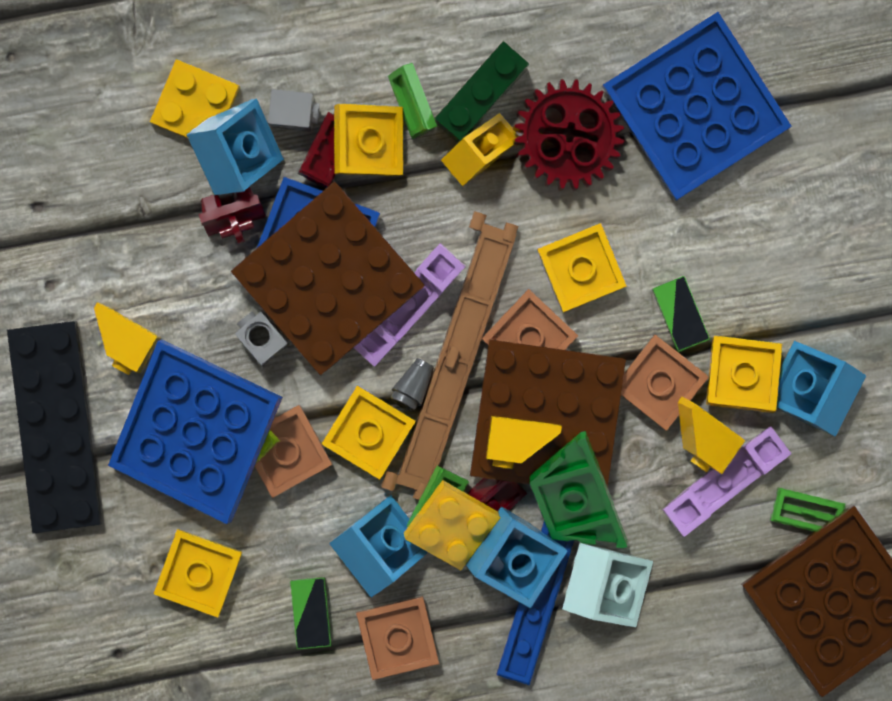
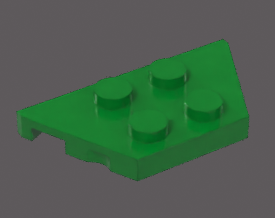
(576, 496)

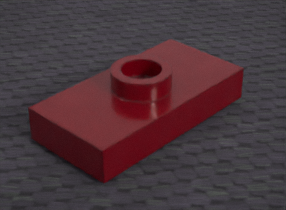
(320, 159)

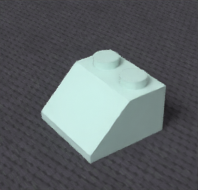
(607, 585)

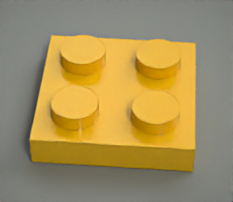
(191, 98)
(368, 140)
(581, 267)
(744, 374)
(368, 432)
(451, 525)
(198, 573)

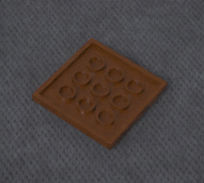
(327, 278)
(551, 388)
(829, 600)

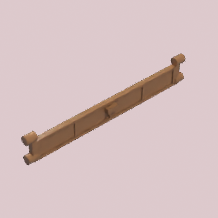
(455, 356)

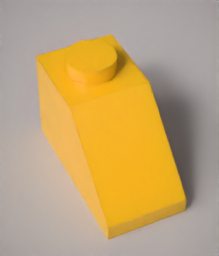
(480, 149)
(124, 340)
(706, 438)
(517, 439)

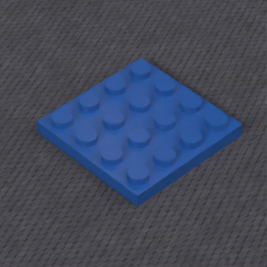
(696, 106)
(195, 431)

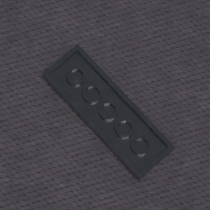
(54, 427)

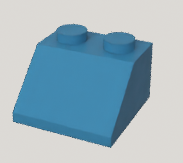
(235, 148)
(817, 387)
(377, 547)
(516, 558)

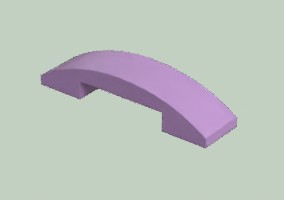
(436, 274)
(716, 489)

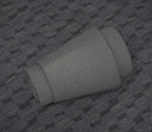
(412, 385)

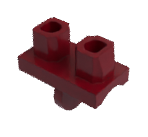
(233, 217)

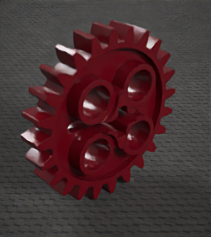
(565, 166)

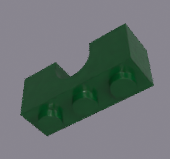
(481, 92)

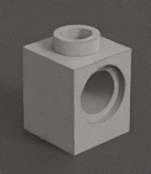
(293, 110)
(276, 341)

